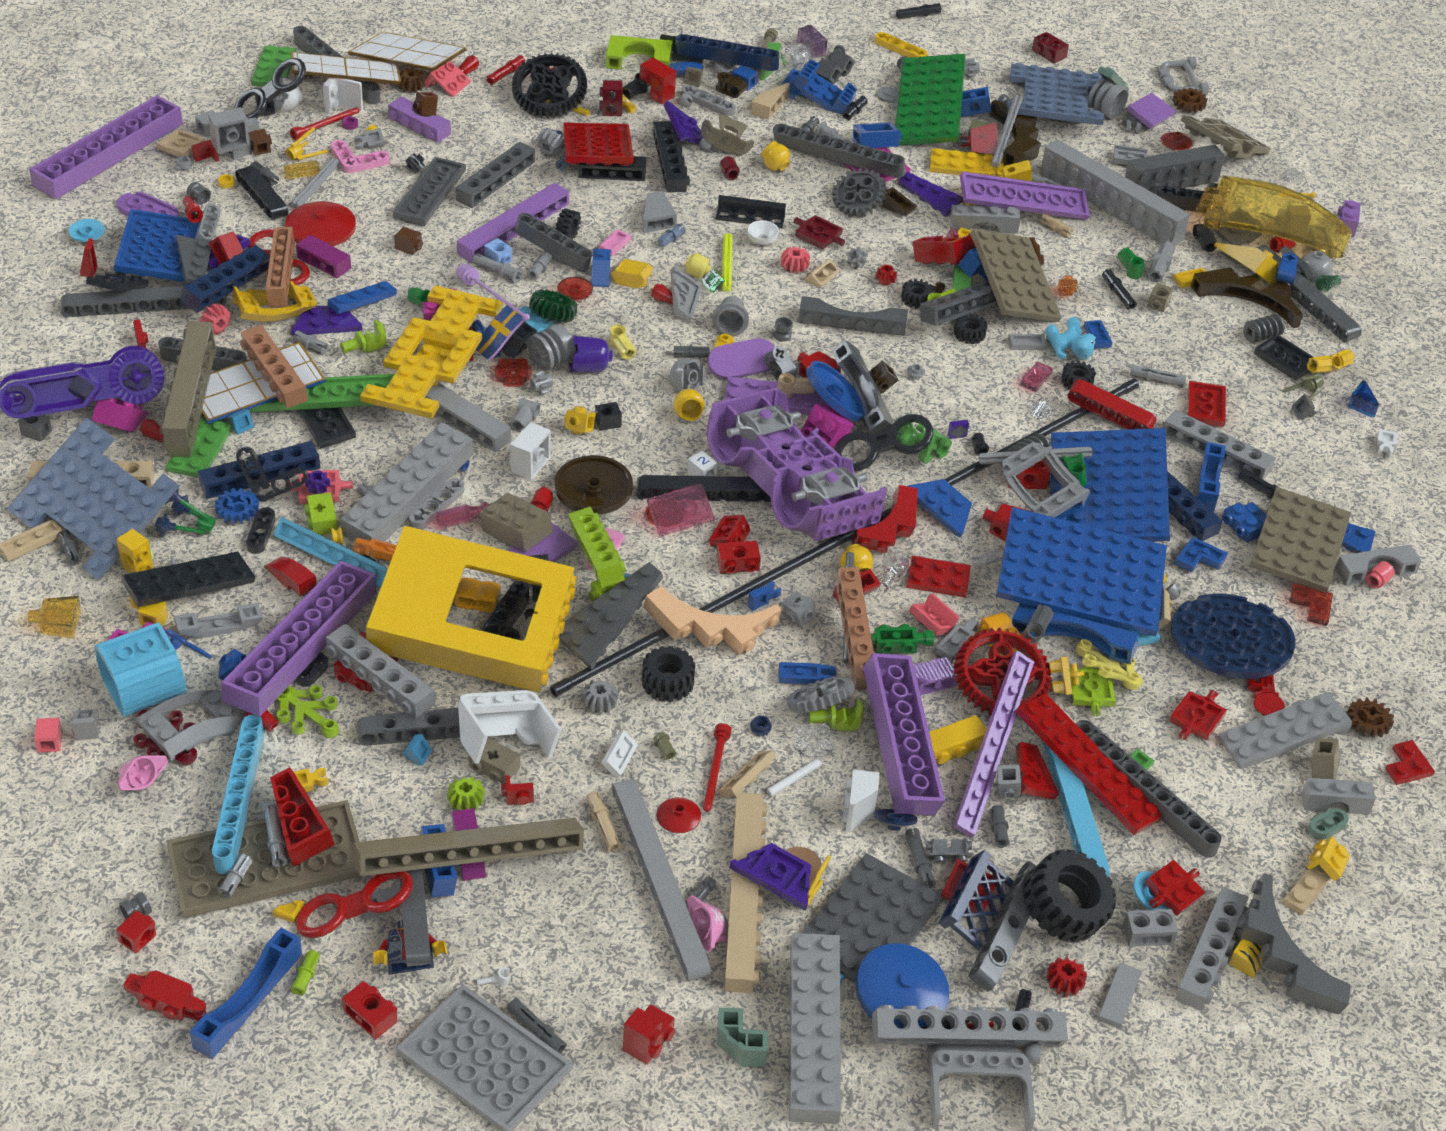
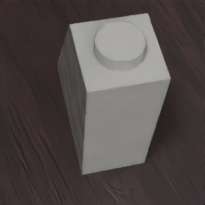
(658, 213)

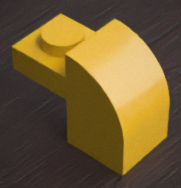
(151, 613)

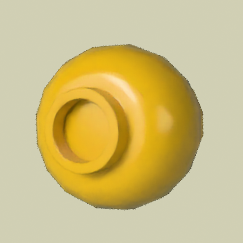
(776, 156)
(689, 404)
(862, 557)

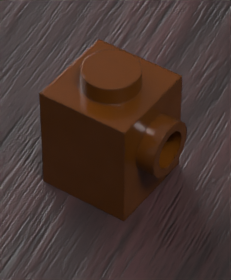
(426, 104)
(260, 142)
(408, 240)

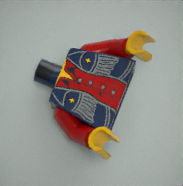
(393, 952)

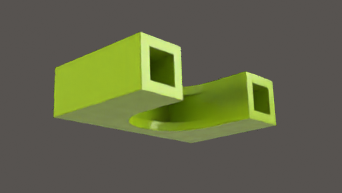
(623, 46)

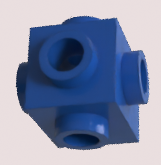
(229, 662)

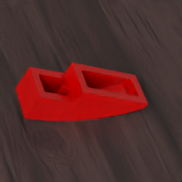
(292, 575)

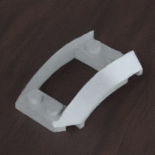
(1060, 501)
(171, 741)

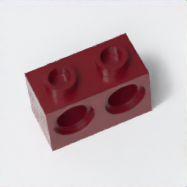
(611, 98)

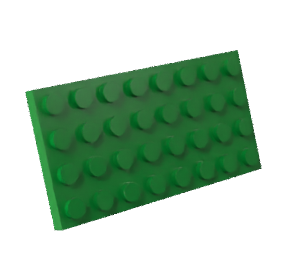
(930, 99)

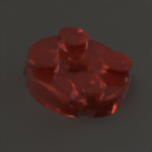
(520, 366)

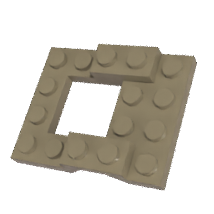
(1234, 141)

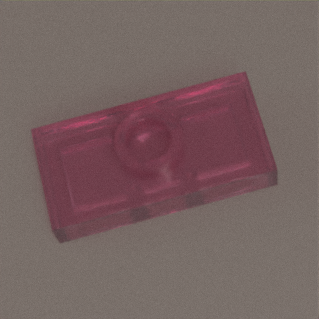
(1036, 376)

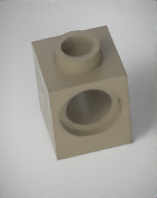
(1160, 297)

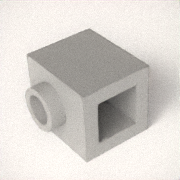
(1008, 781)

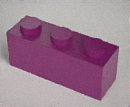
(323, 256)

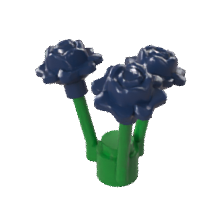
(180, 505)

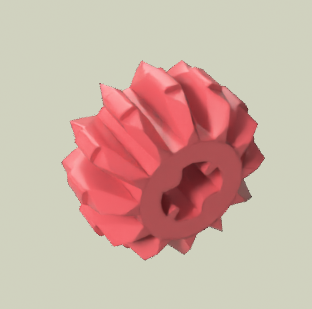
(795, 259)
(218, 316)

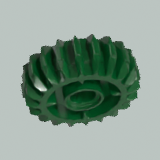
(553, 306)

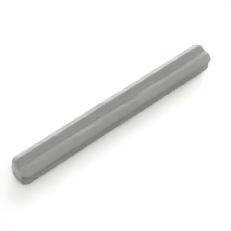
(315, 183)

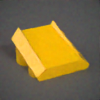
(631, 273)

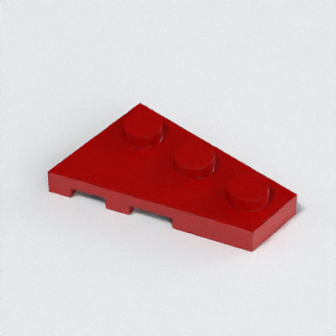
(1034, 772)

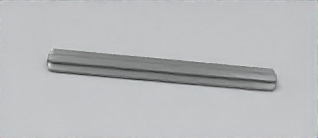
(1006, 131)
(994, 458)

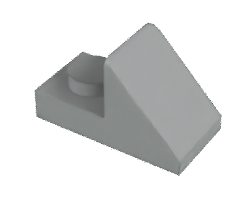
(85, 724)

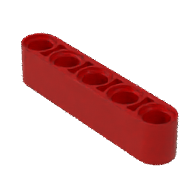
(1110, 406)

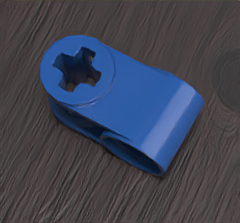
(1287, 269)

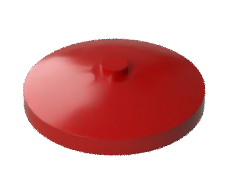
(323, 220)

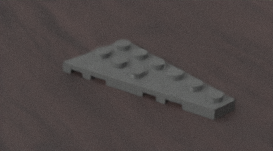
(605, 618)

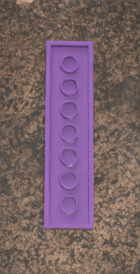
(1024, 195)

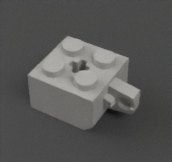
(231, 129)

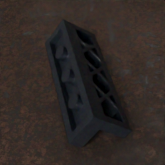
(751, 209)

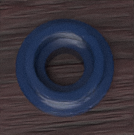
(761, 721)

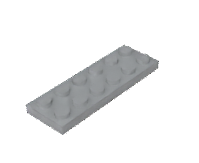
(1284, 730)

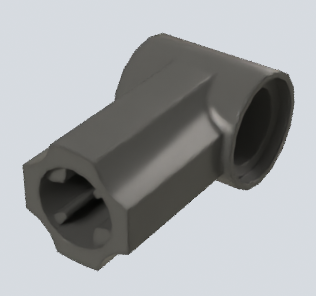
(1038, 623)

